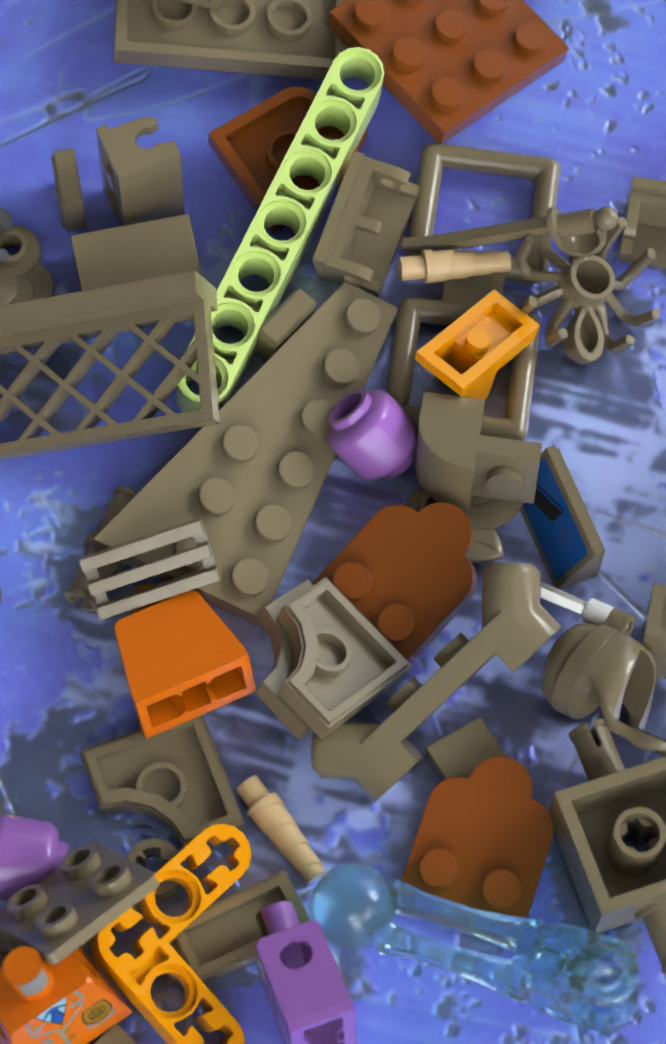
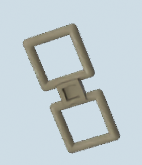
(462, 294)

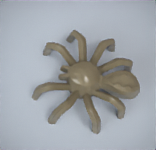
(585, 287)

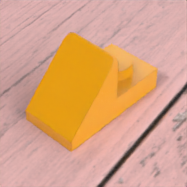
(478, 345)

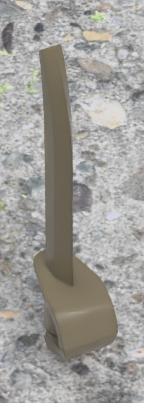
(575, 232)

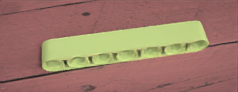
(292, 207)

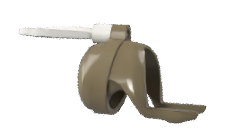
(601, 667)

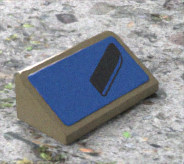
(562, 524)

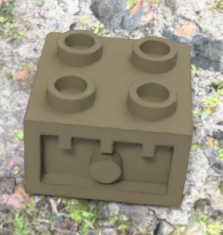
(74, 902)

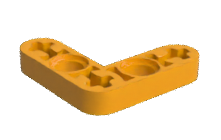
(158, 957)

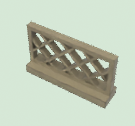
(104, 314)

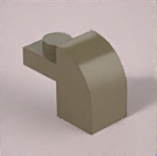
(461, 463)

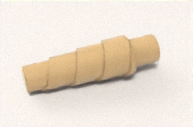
(451, 265)
(277, 823)

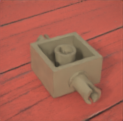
(591, 827)

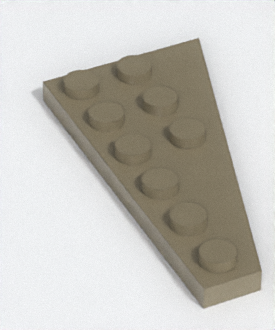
(265, 459)

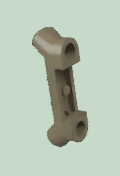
(511, 628)

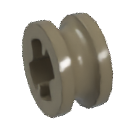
(156, 848)

